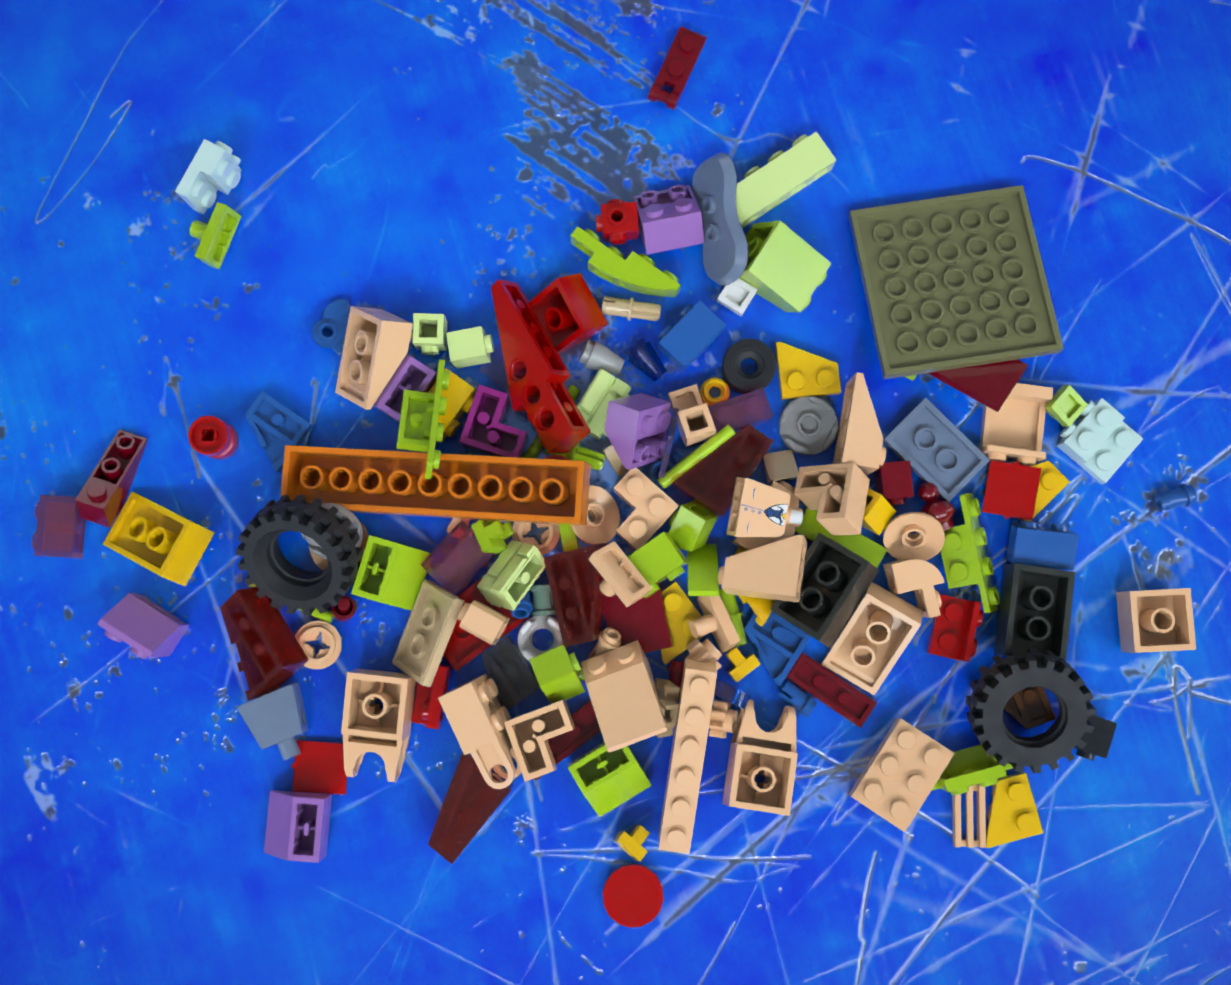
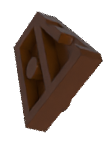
(1030, 707)

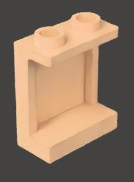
(1017, 427)

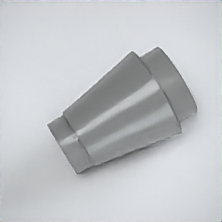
(598, 356)

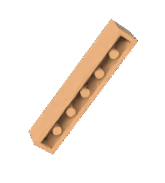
(687, 756)

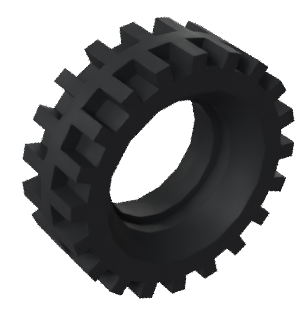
(280, 578)
(1006, 679)

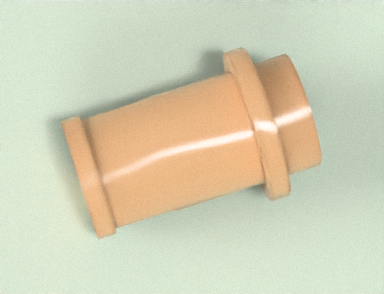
(608, 640)

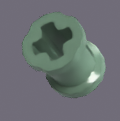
(542, 601)

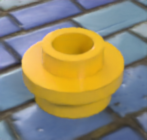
(716, 383)

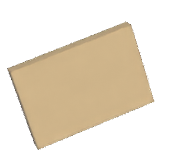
(427, 632)

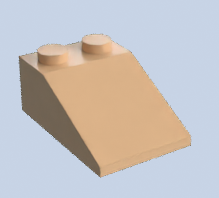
(371, 354)
(859, 432)
(873, 638)
(624, 696)

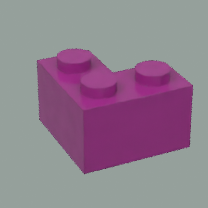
(485, 428)

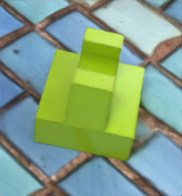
(1065, 406)
(492, 535)

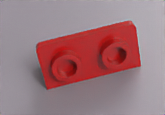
(955, 629)
(427, 707)

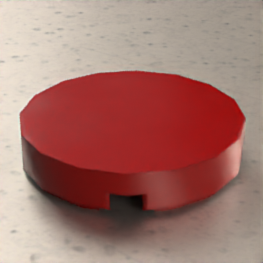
(633, 895)

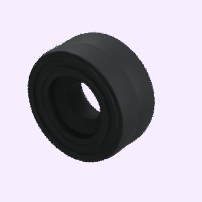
(753, 350)

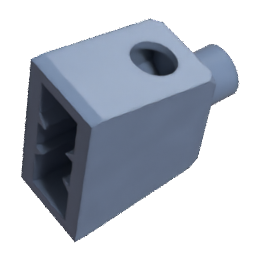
(277, 719)

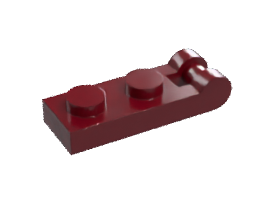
(677, 67)

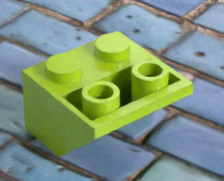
(390, 573)
(608, 777)

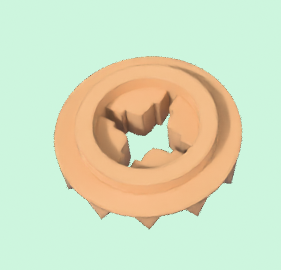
(548, 539)
(330, 637)

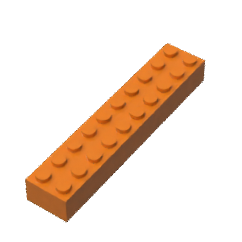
(461, 487)

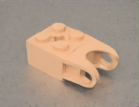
(480, 728)
(376, 730)
(762, 751)

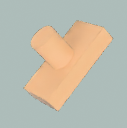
(619, 575)
(715, 621)

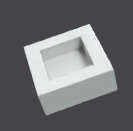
(737, 296)

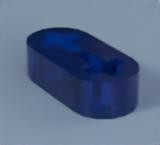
(731, 694)

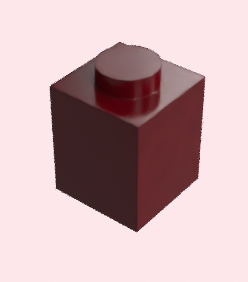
(895, 482)

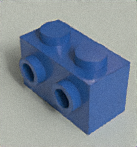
(690, 335)
(1042, 545)

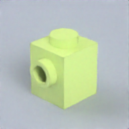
(430, 333)
(469, 347)

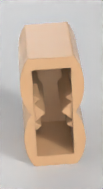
(482, 621)

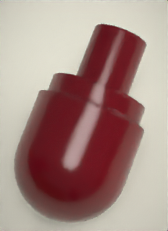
(344, 609)

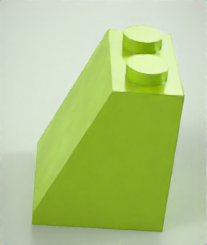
(783, 266)

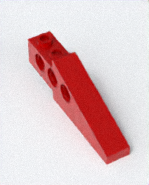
(536, 371)

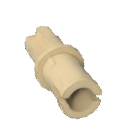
(630, 309)

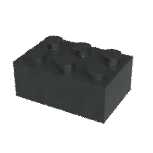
(830, 590)
(1034, 610)

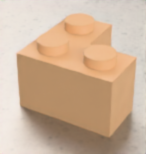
(836, 493)
(650, 508)
(530, 735)

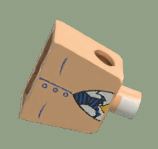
(760, 510)

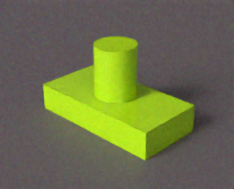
(215, 235)

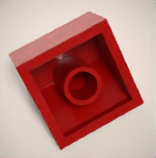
(568, 312)

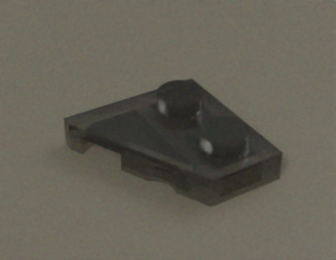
(509, 672)

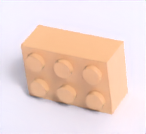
(901, 774)

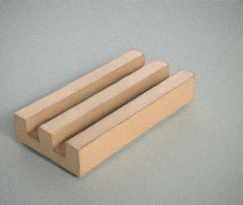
(970, 842)

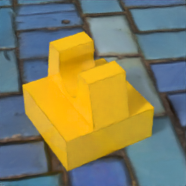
(741, 664)
(632, 843)

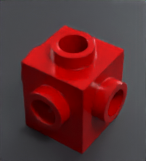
(618, 221)

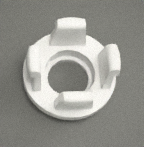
(529, 627)

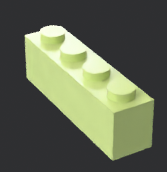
(782, 177)

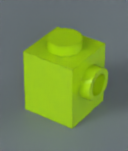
(691, 526)

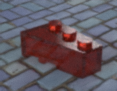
(714, 477)
(576, 594)
(263, 641)
(465, 808)

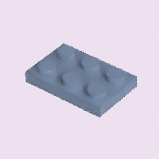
(936, 449)

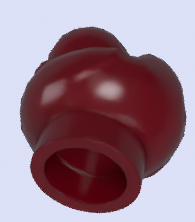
(939, 509)

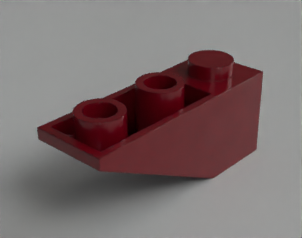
(111, 479)

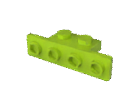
(419, 420)
(966, 557)
(969, 768)

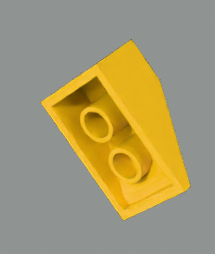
(158, 539)

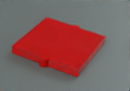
(1011, 490)
(319, 768)

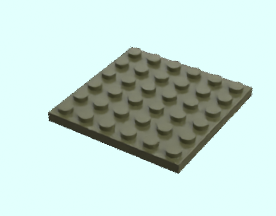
(954, 282)

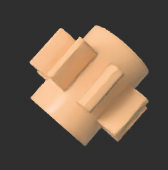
(703, 652)
(722, 719)

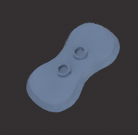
(725, 242)

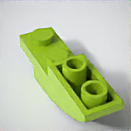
(634, 273)

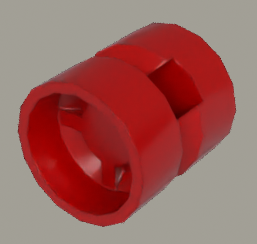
(213, 437)

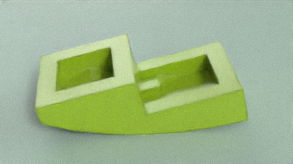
(703, 571)

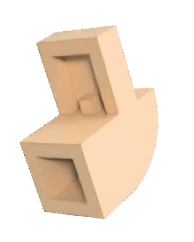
(693, 416)
(917, 577)

